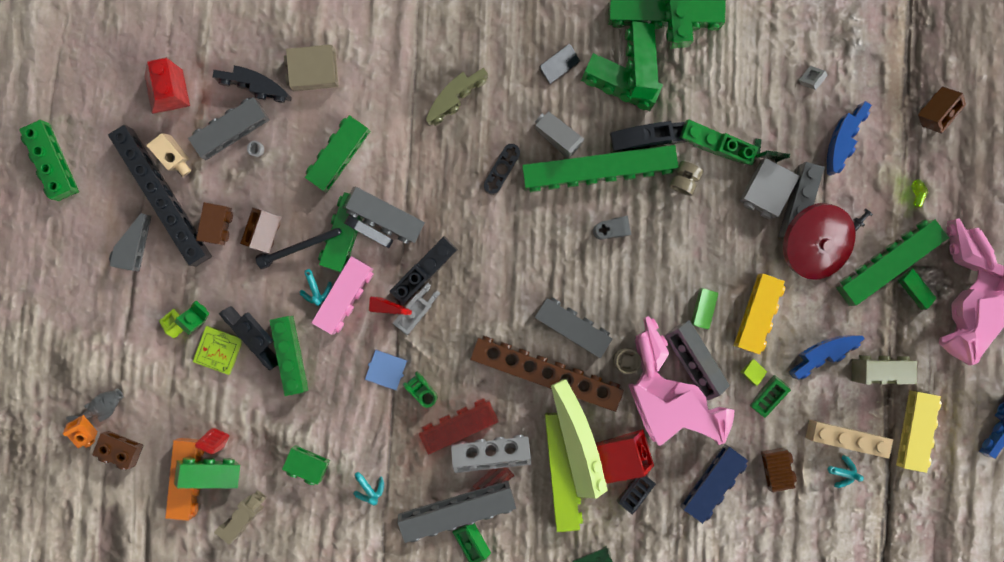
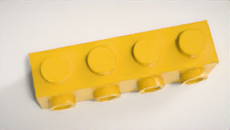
(759, 313)

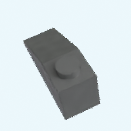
(130, 248)

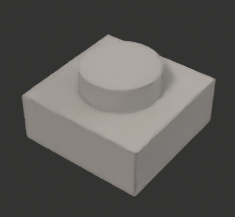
(813, 77)

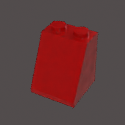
(165, 86)
(625, 457)

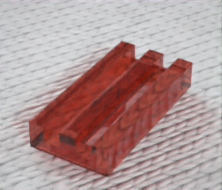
(497, 477)

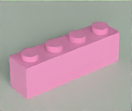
(342, 296)

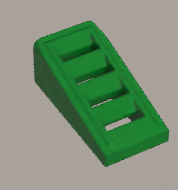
(774, 400)

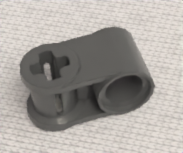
(615, 228)

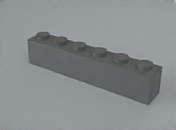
(456, 511)

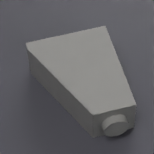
(558, 134)

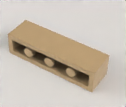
(849, 439)

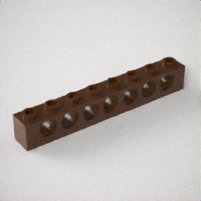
(609, 401)

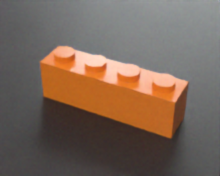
(182, 501)

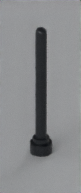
(264, 260)

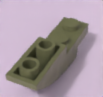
(448, 100)

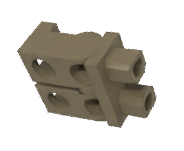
(241, 518)

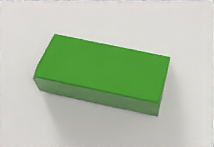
(704, 308)

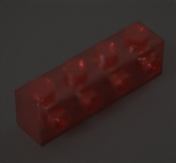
(458, 426)

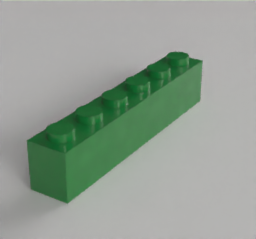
(704, 13)
(892, 262)

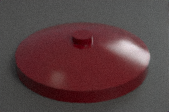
(819, 241)

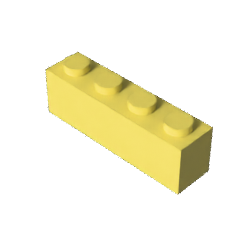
(918, 431)

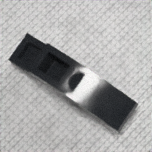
(259, 84)
(647, 135)
(423, 270)

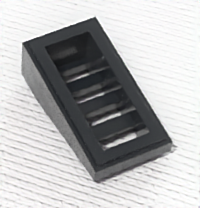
(641, 496)

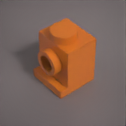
(80, 432)

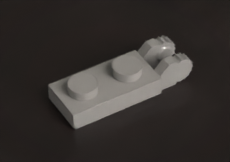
(419, 308)

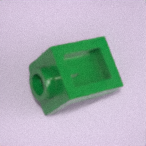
(192, 318)

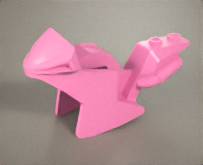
(981, 307)
(669, 404)

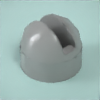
(253, 150)

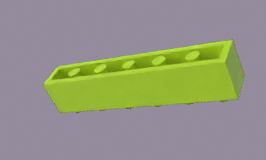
(563, 487)

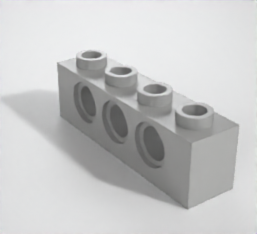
(501, 459)

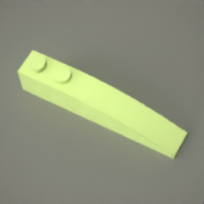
(579, 443)

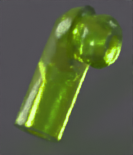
(920, 191)

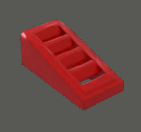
(382, 305)
(212, 441)

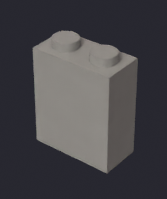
(769, 189)

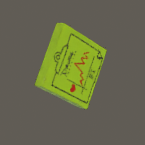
(218, 350)

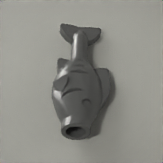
(101, 406)

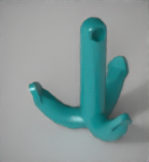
(317, 298)
(850, 474)
(371, 497)

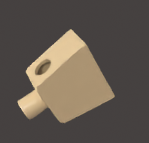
(164, 148)

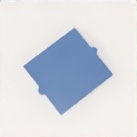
(386, 370)

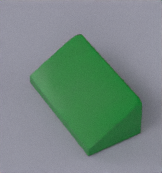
(917, 289)
(472, 543)

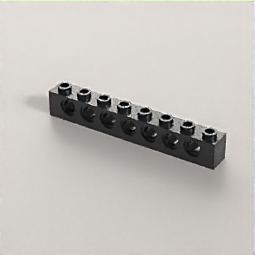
(159, 195)

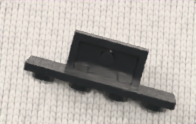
(252, 335)

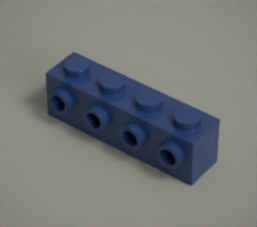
(714, 483)

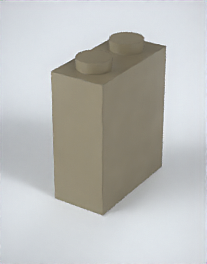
(311, 68)

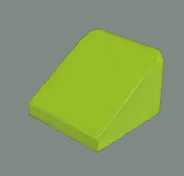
(169, 325)
(753, 372)

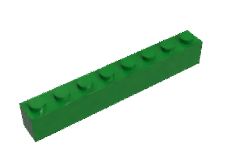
(600, 167)

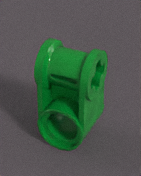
(420, 389)

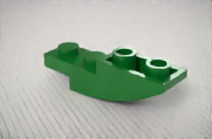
(718, 143)

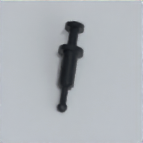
(859, 222)

